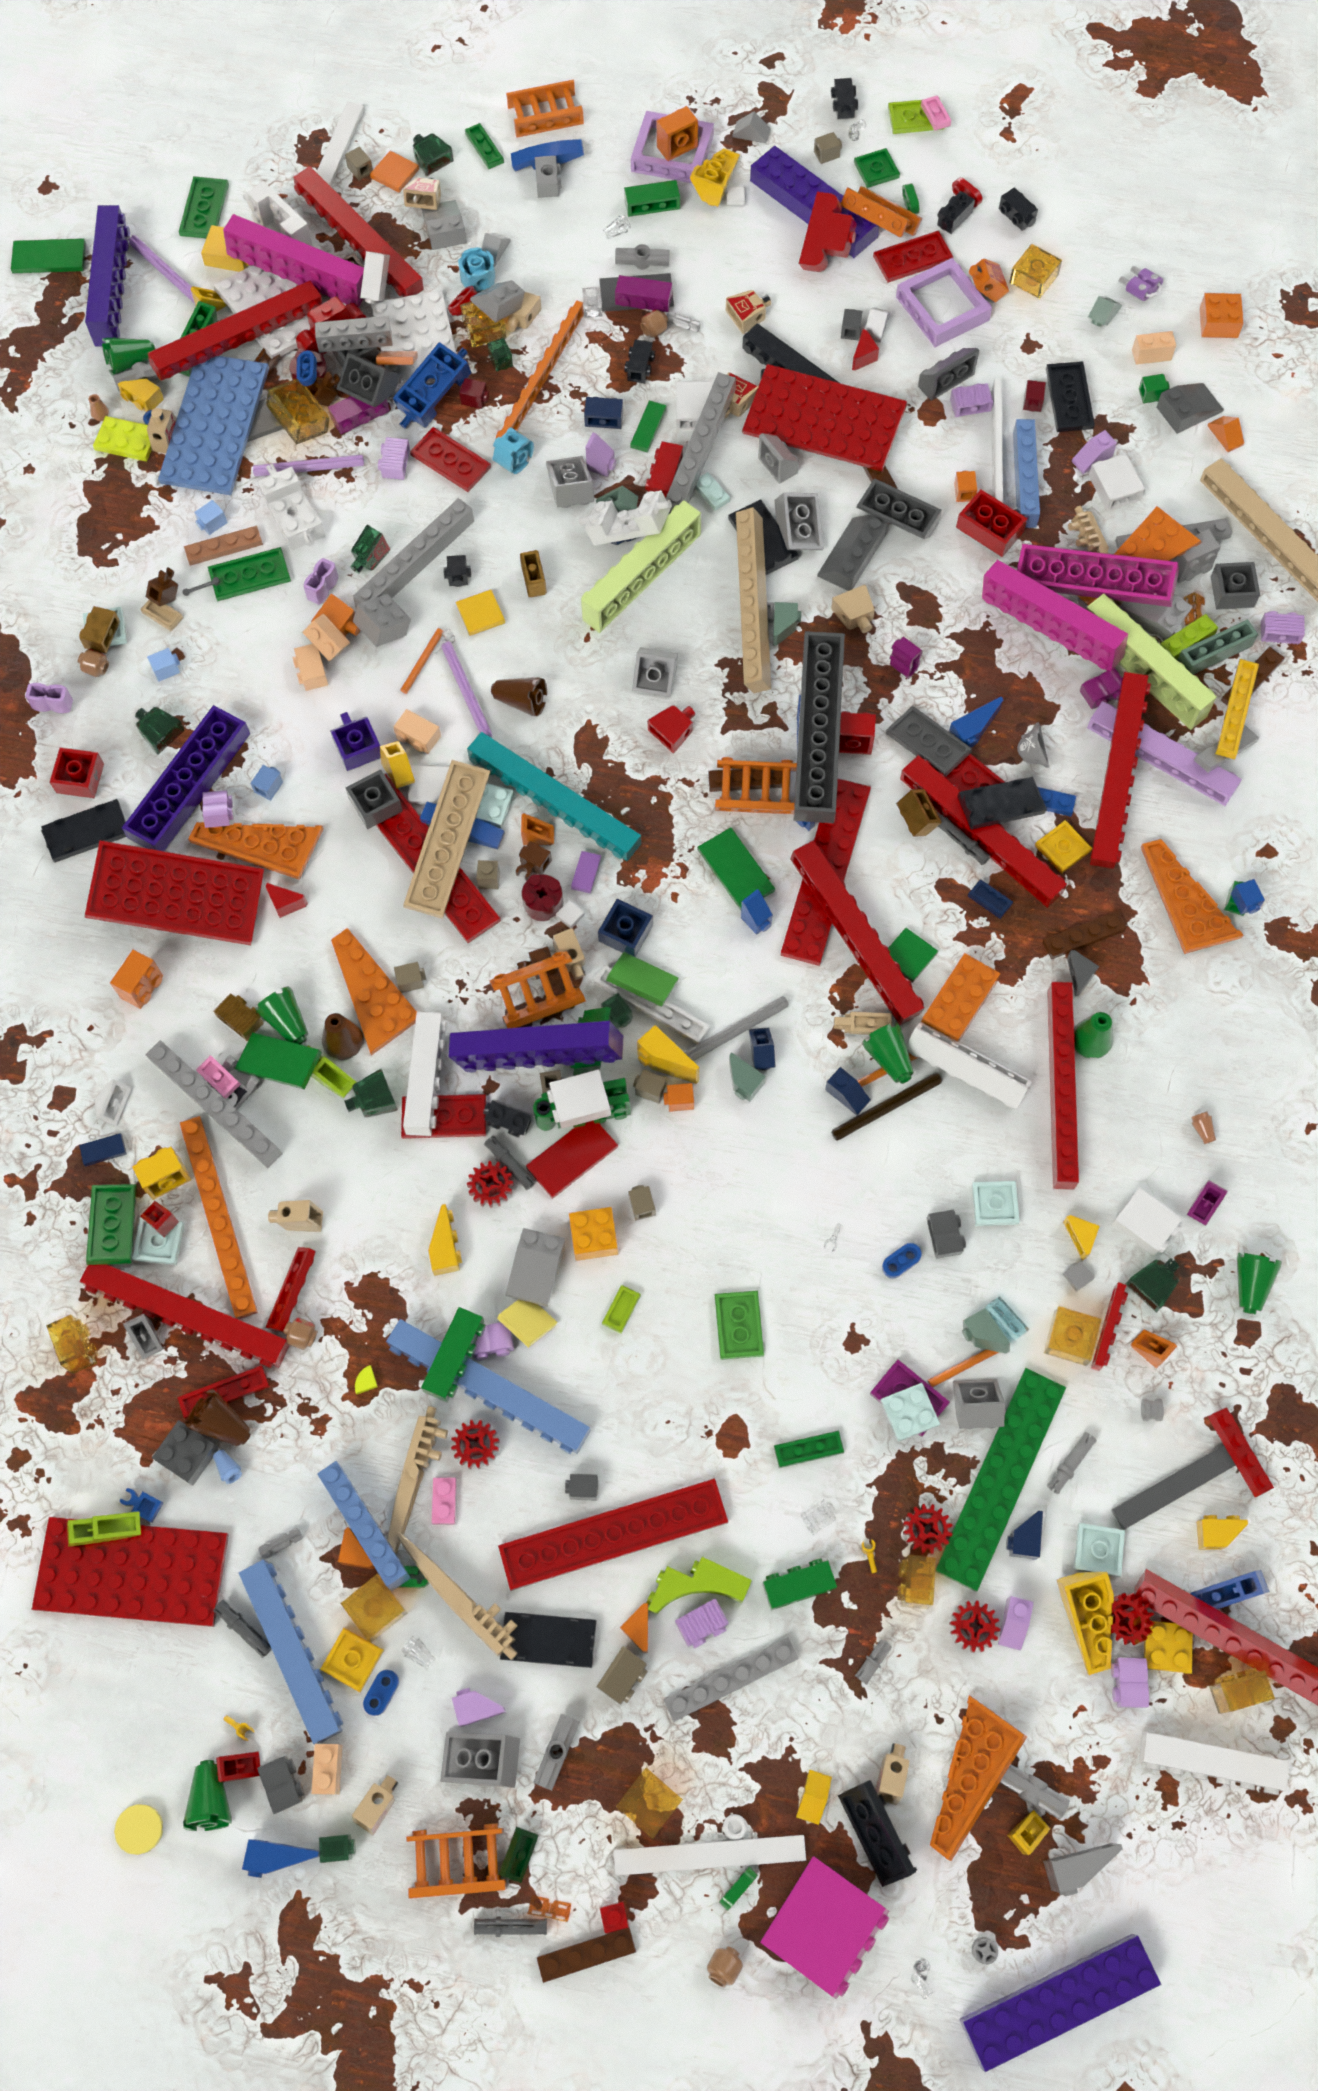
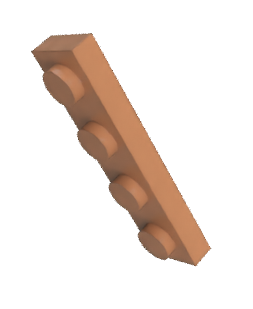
(223, 545)

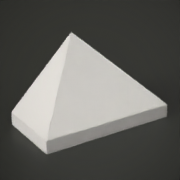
(111, 1102)

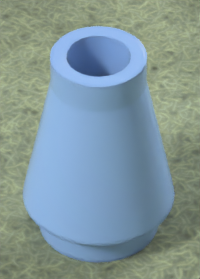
(227, 1467)

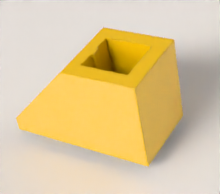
(141, 393)
(396, 764)
(1218, 1533)

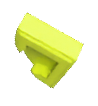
(365, 1380)

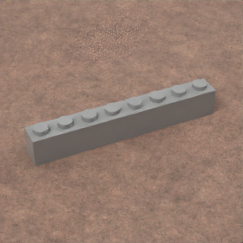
(702, 439)
(418, 553)
(214, 1104)

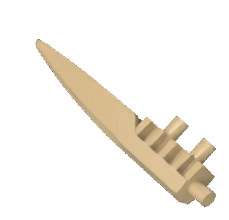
(1090, 534)
(412, 1473)
(475, 1617)

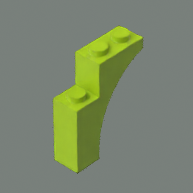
(707, 1578)

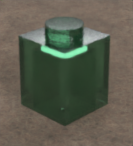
(500, 354)
(620, 1012)
(336, 1848)

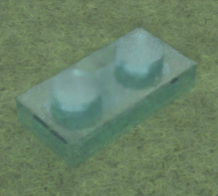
(1007, 1318)

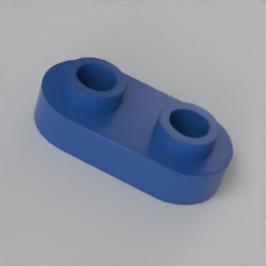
(306, 368)
(900, 1260)
(381, 1693)

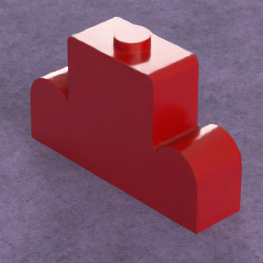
(826, 233)
(329, 311)

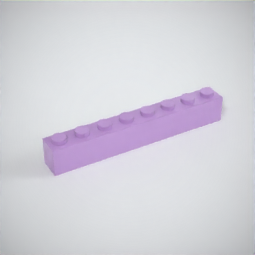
(1170, 757)

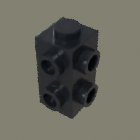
(844, 98)
(1018, 209)
(955, 212)
(640, 359)
(508, 1117)

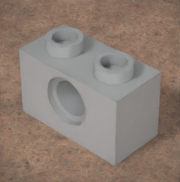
(546, 176)

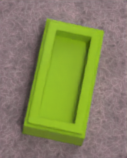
(621, 1309)

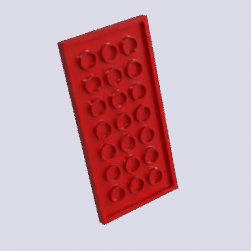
(825, 417)
(174, 893)
(145, 1577)

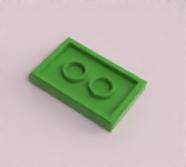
(642, 979)
(739, 1325)

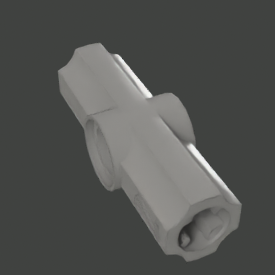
(642, 256)
(138, 371)
(550, 1767)
(1035, 1791)

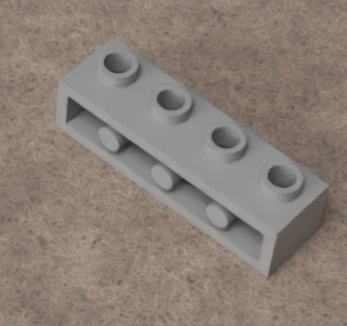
(353, 334)

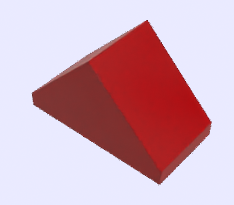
(866, 351)
(285, 900)
(159, 1218)
(238, 1766)

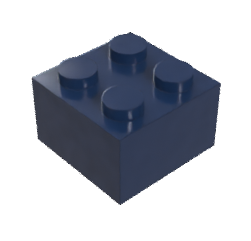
(625, 928)

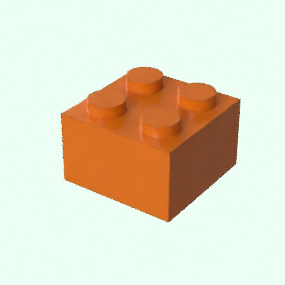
(677, 133)
(1221, 315)
(137, 979)

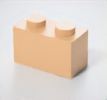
(1153, 347)
(326, 637)
(310, 667)
(417, 731)
(327, 1769)

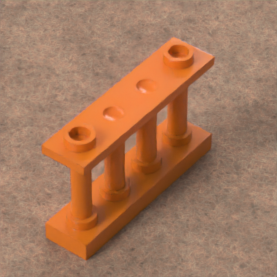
(546, 121)
(881, 211)
(764, 804)
(551, 1004)
(469, 1883)

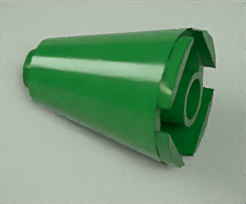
(125, 352)
(284, 1015)
(1094, 1036)
(890, 1052)
(1255, 1280)
(207, 1800)

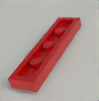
(290, 1289)
(1112, 1318)
(229, 1388)
(1240, 1452)

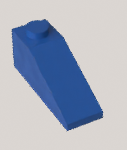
(974, 724)
(1233, 1590)
(268, 1857)

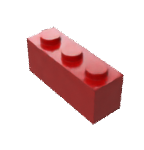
(664, 470)

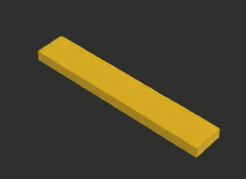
(1237, 709)

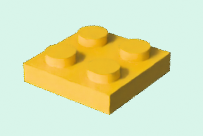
(1169, 1648)

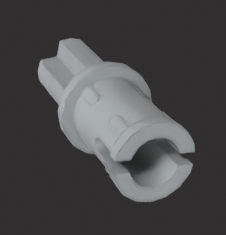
(873, 1661)

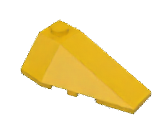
(714, 176)
(1089, 1610)

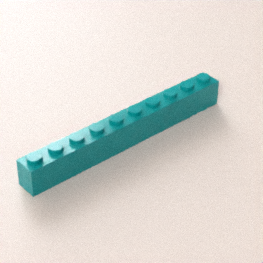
(554, 797)

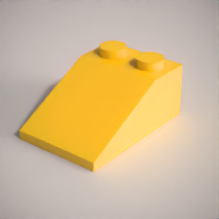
(665, 1056)

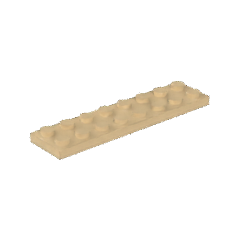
(446, 839)

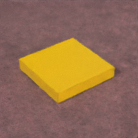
(480, 612)
(1063, 846)
(352, 1660)

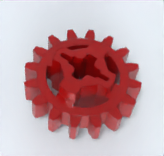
(482, 1181)
(469, 1453)
(937, 1535)
(1138, 1627)
(973, 1637)

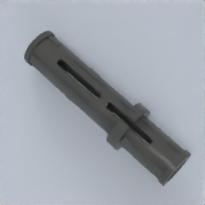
(971, 847)
(503, 1155)
(240, 1626)
(481, 1926)

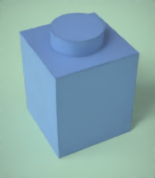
(267, 782)

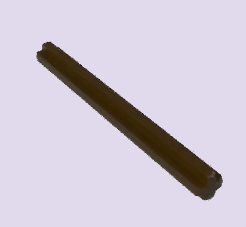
(886, 1106)

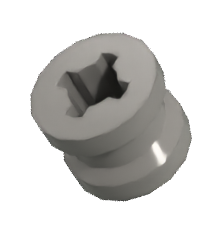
(1152, 1409)
(989, 1951)

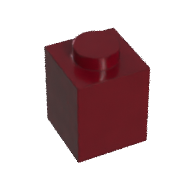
(474, 393)
(1034, 396)

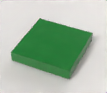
(876, 167)
(911, 954)

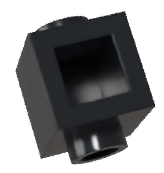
(457, 570)

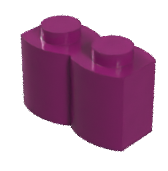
(905, 657)
(1102, 688)

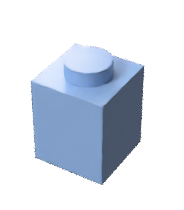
(210, 517)
(164, 664)

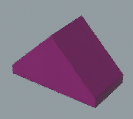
(1207, 1202)

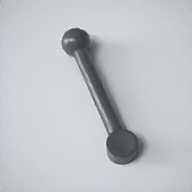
(215, 581)

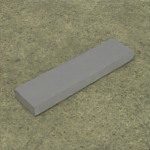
(1209, 760)

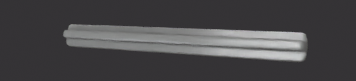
(737, 1028)

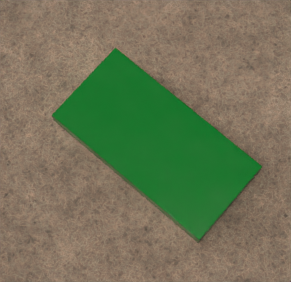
(203, 206)
(48, 255)
(249, 574)
(735, 866)
(278, 1060)
(111, 1224)

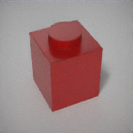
(614, 1917)

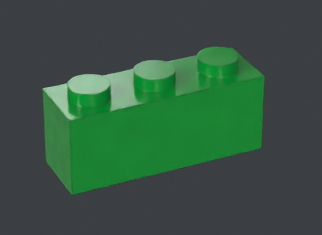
(652, 198)
(799, 1584)

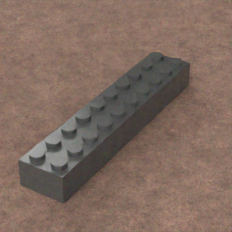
(819, 727)

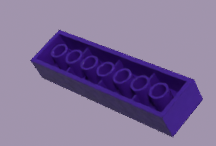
(797, 188)
(107, 274)
(185, 779)
(536, 1046)
(1059, 2002)

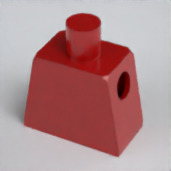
(672, 726)

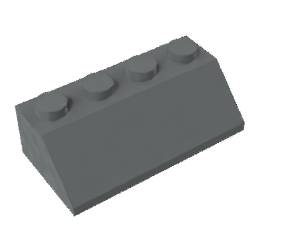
(900, 509)
(853, 551)

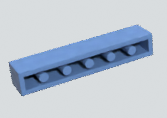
(1026, 471)
(364, 1526)

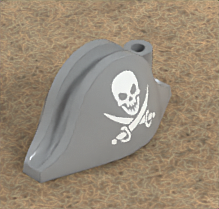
(1032, 747)

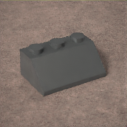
(948, 373)
(367, 380)

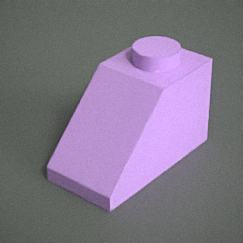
(1096, 449)
(599, 456)
(1015, 1622)
(474, 1707)

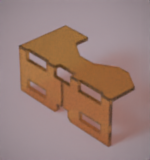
(1199, 600)
(554, 1909)

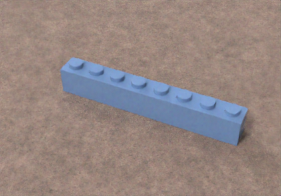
(290, 1651)

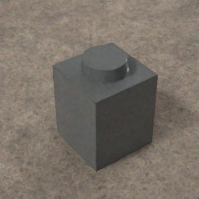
(851, 324)
(582, 1487)

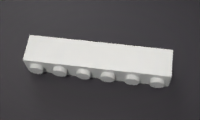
(968, 1065)
(423, 1074)
(1215, 1762)

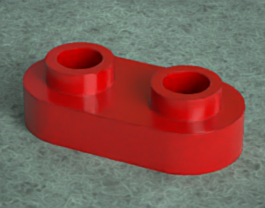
(963, 185)
(463, 297)

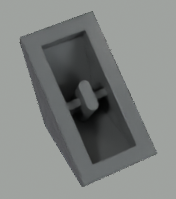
(1081, 971)

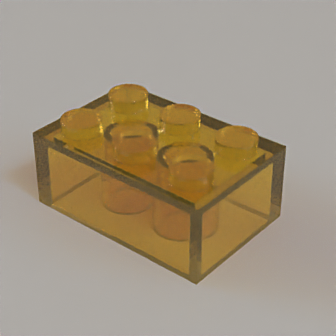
(297, 411)

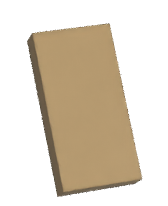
(162, 615)

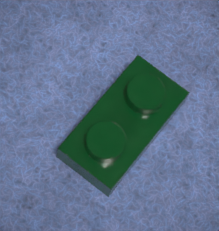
(518, 1854)

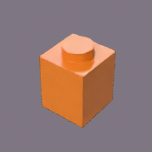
(965, 486)
(679, 1097)

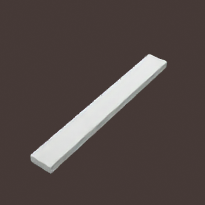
(338, 146)
(997, 466)
(709, 1855)

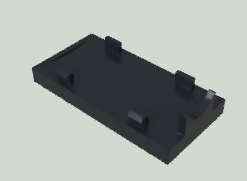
(1070, 396)
(775, 550)
(1001, 802)
(84, 830)
(552, 1639)
(877, 1833)

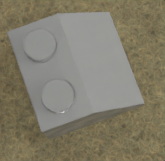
(499, 300)
(777, 457)
(654, 671)
(978, 1403)

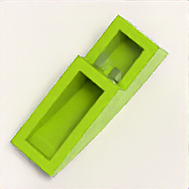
(332, 1077)
(103, 1528)

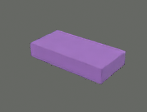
(586, 872)

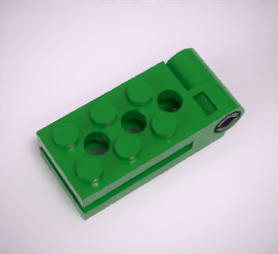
(617, 1097)

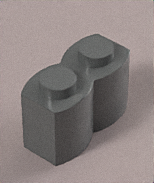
(945, 1233)
(280, 1784)

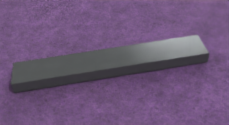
(1173, 1487)

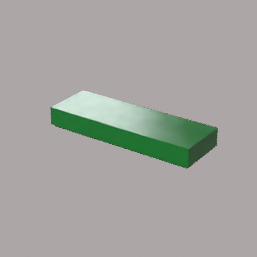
(484, 146)
(648, 426)
(808, 1449)

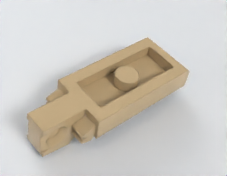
(862, 1022)

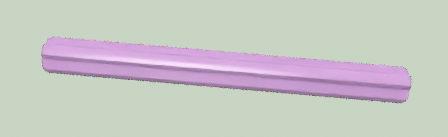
(161, 266)
(312, 465)
(466, 689)

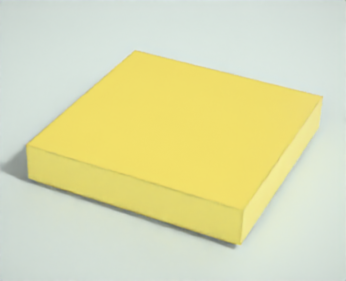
(527, 1321)

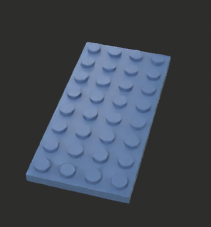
(214, 425)

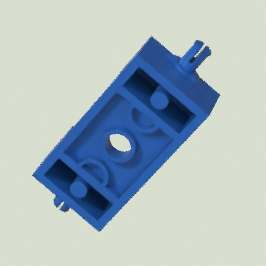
(418, 398)

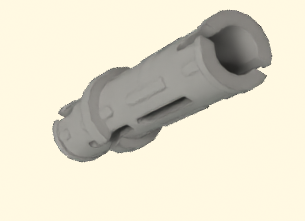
(1066, 1470)

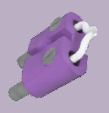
(1144, 284)

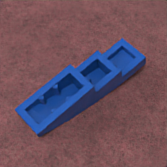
(563, 150)
(481, 833)

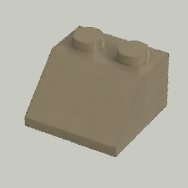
(622, 1676)

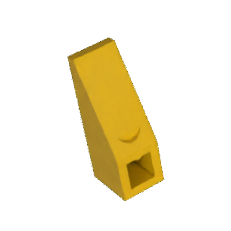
(442, 1246)

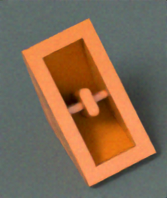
(1228, 432)
(536, 831)
(1153, 1347)
(352, 1552)
(637, 1627)

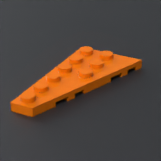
(1156, 538)
(265, 845)
(1188, 905)
(377, 1001)
(976, 1769)

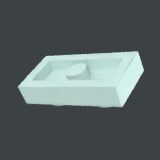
(712, 491)

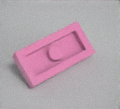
(936, 113)
(218, 1077)
(444, 1501)

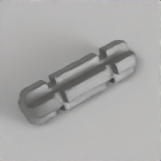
(683, 321)
(280, 1543)

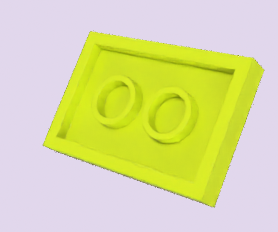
(123, 439)

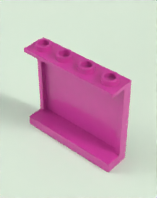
(825, 1928)

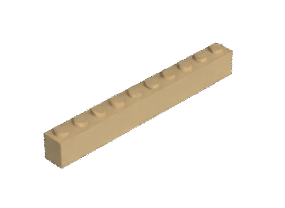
(1263, 524)
(753, 601)

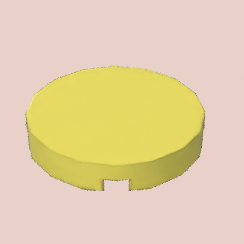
(138, 1829)

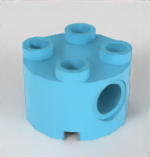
(477, 269)
(512, 451)

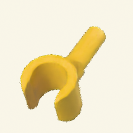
(869, 1552)
(240, 1729)

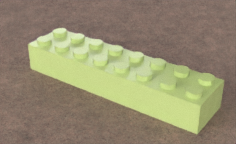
(640, 567)
(1169, 679)

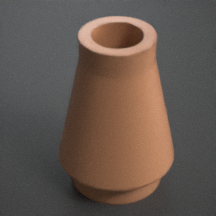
(97, 408)
(1204, 1126)

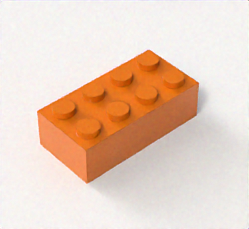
(961, 997)

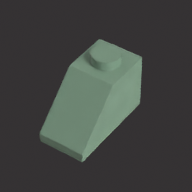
(1104, 311)
(621, 498)
(785, 621)
(745, 1078)
(985, 1332)

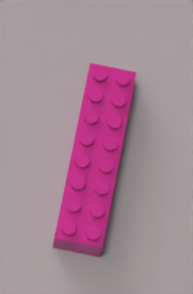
(293, 260)
(1100, 573)
(1054, 616)

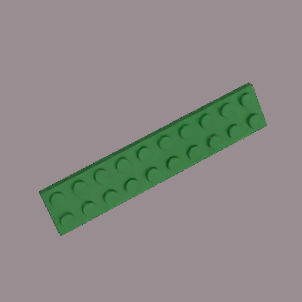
(1000, 1480)

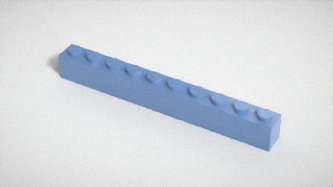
(495, 1391)

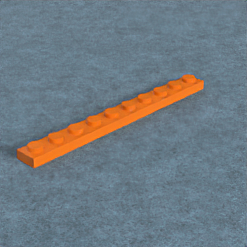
(543, 368)
(218, 1218)

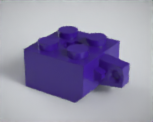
(356, 742)

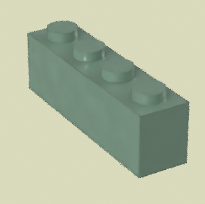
(1218, 647)

